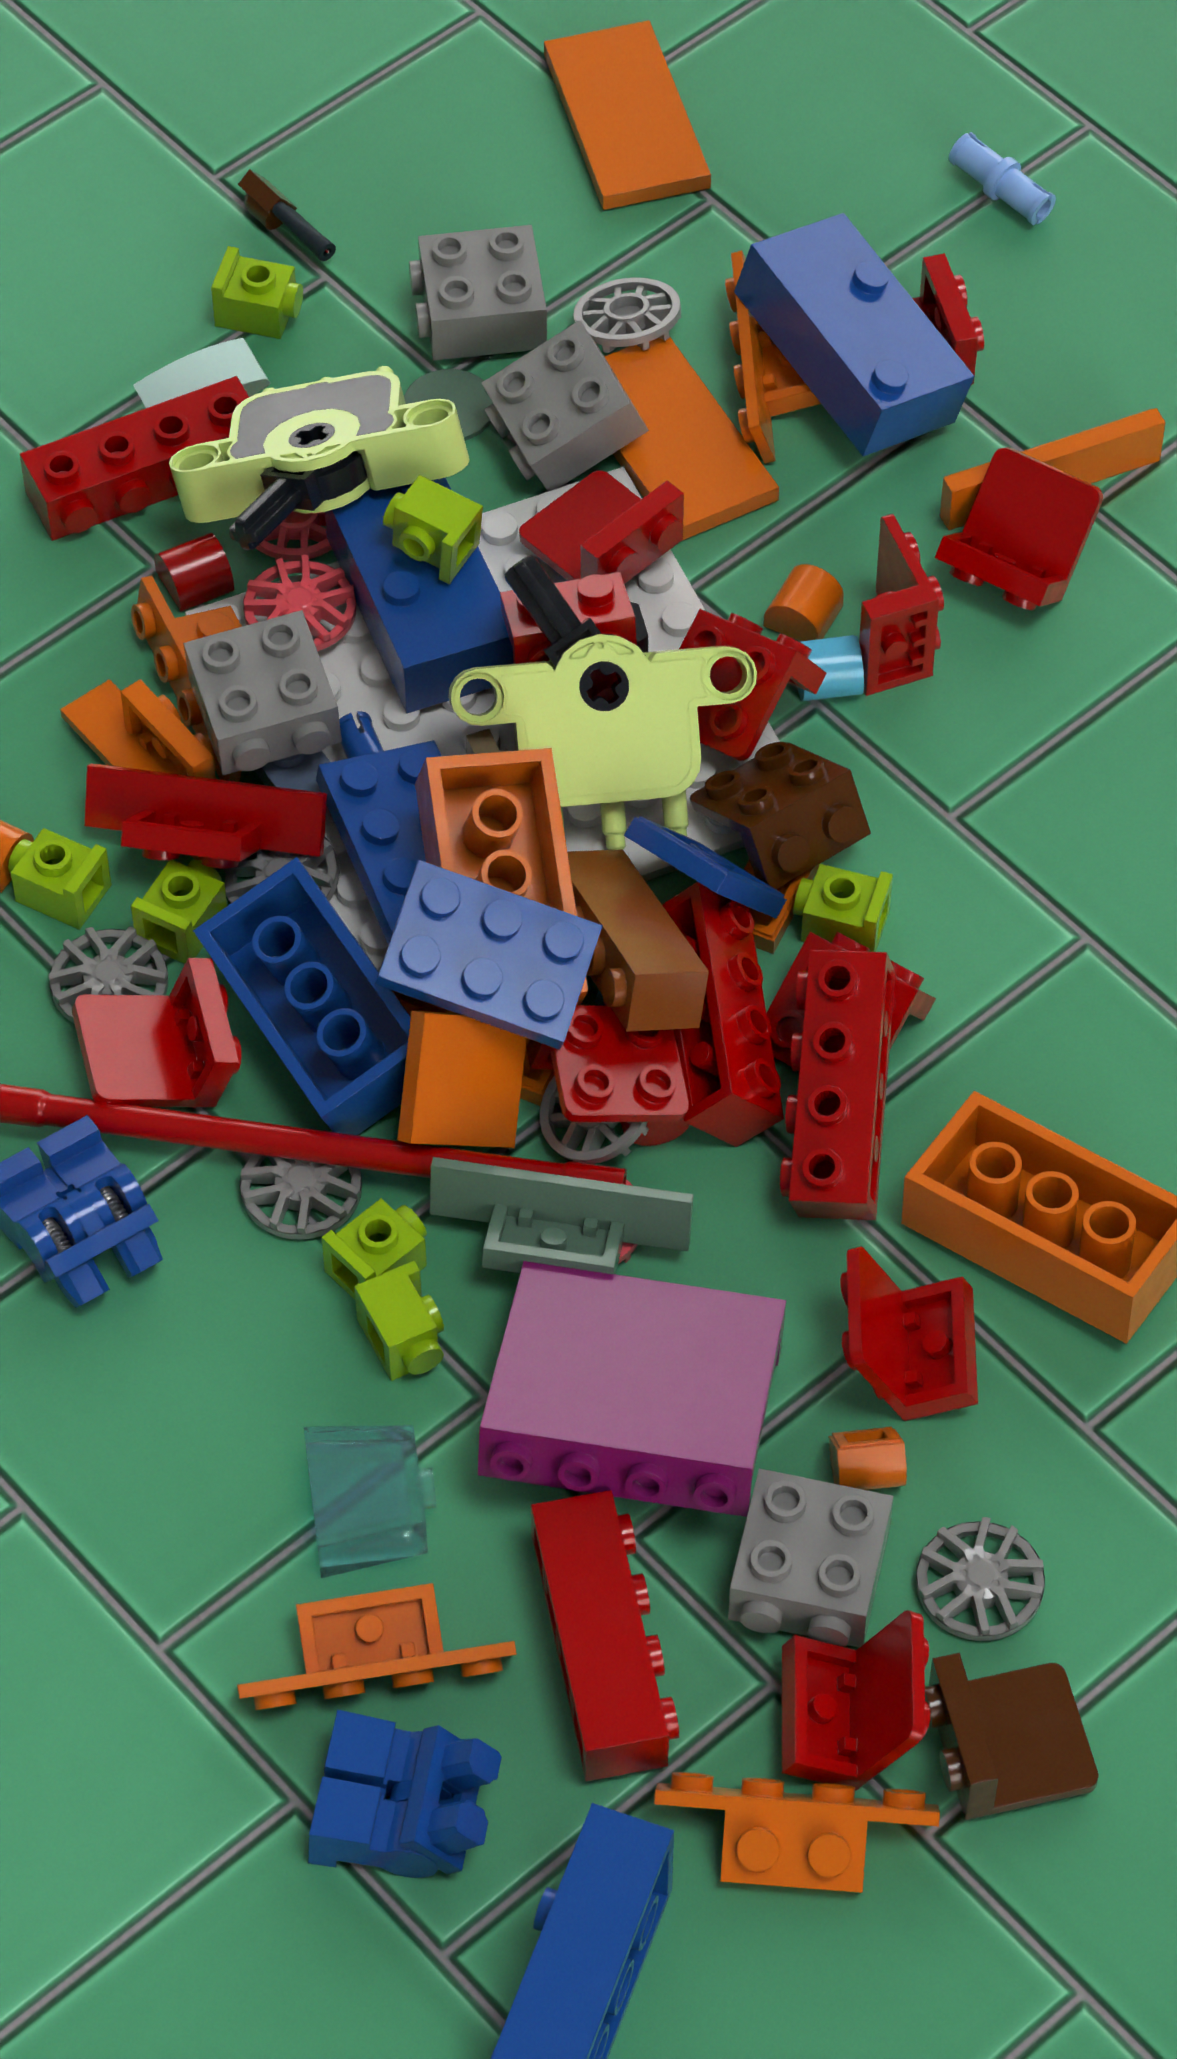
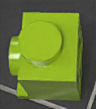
(255, 295)
(435, 526)
(59, 877)
(844, 903)
(177, 905)
(374, 1245)
(400, 1321)

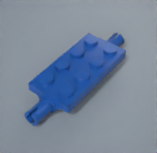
(377, 812)

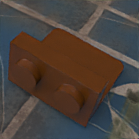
(787, 808)
(1008, 1737)

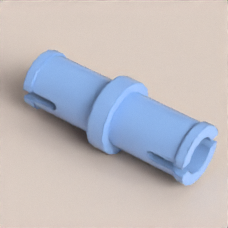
(1002, 178)

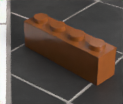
(641, 955)

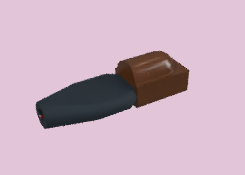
(274, 209)

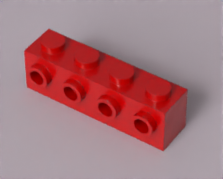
(123, 461)
(731, 1056)
(840, 1085)
(601, 1635)

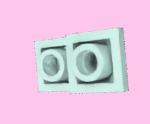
(204, 369)

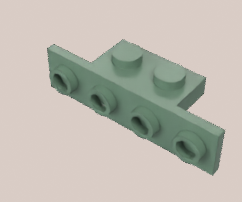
(557, 1216)

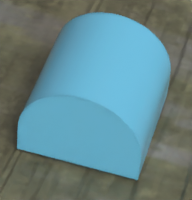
(843, 664)

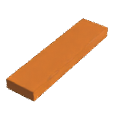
(1086, 455)

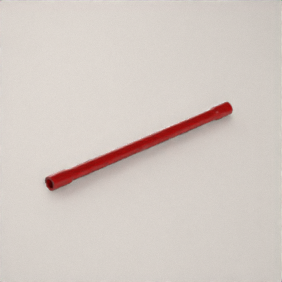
(40, 1108)

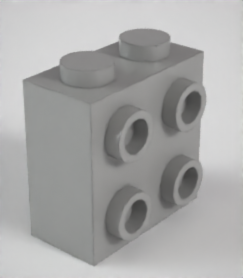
(479, 292)
(562, 408)
(263, 693)
(810, 1558)

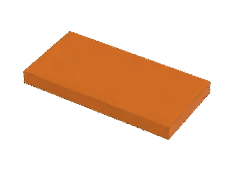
(627, 115)
(687, 440)

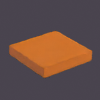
(460, 1082)

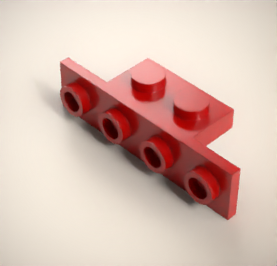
(203, 815)

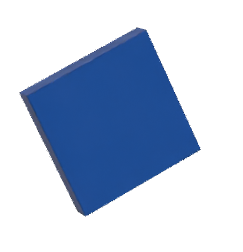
(706, 866)

